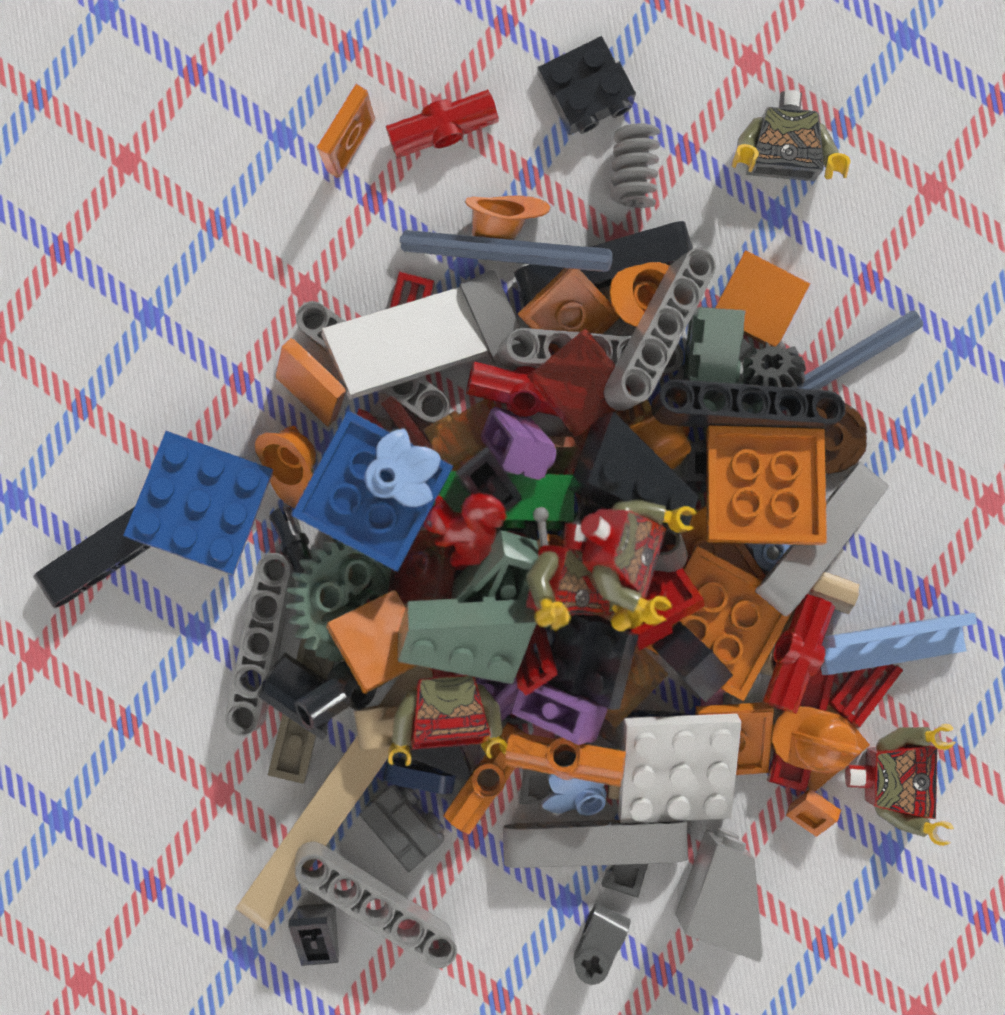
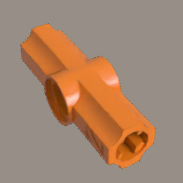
(540, 753)
(476, 798)

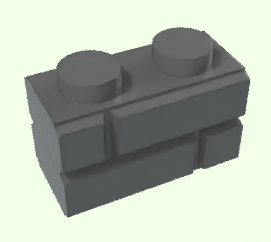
(403, 825)

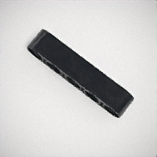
(657, 244)
(763, 400)
(88, 562)

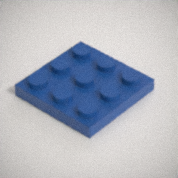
(198, 503)
(346, 509)

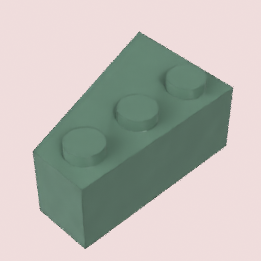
(714, 346)
(500, 573)
(467, 638)

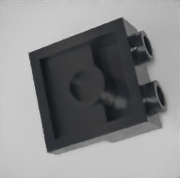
(587, 86)
(593, 659)

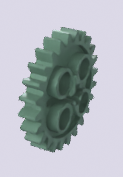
(330, 573)

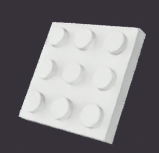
(679, 768)

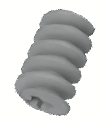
(632, 165)

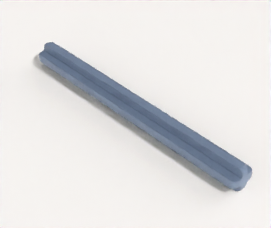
(507, 250)
(860, 352)

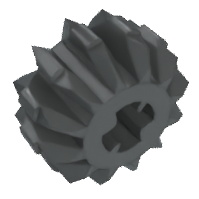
(774, 367)

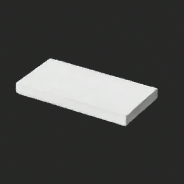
(404, 342)

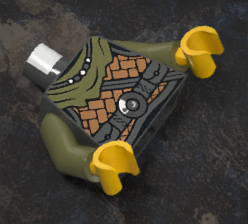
(789, 144)

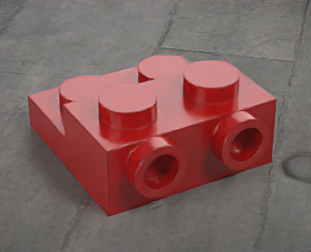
(683, 598)

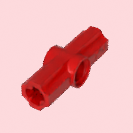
(442, 123)
(508, 388)
(799, 653)

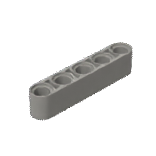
(687, 281)
(496, 322)
(537, 343)
(412, 402)
(804, 564)
(248, 657)
(593, 843)
(384, 920)

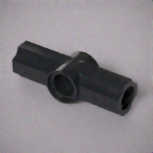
(333, 697)

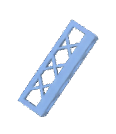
(895, 643)

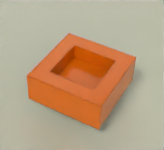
(813, 812)

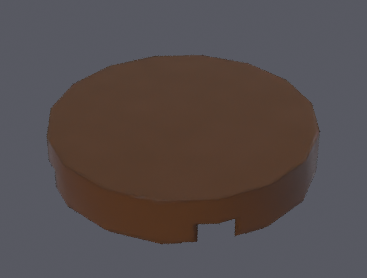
(844, 441)

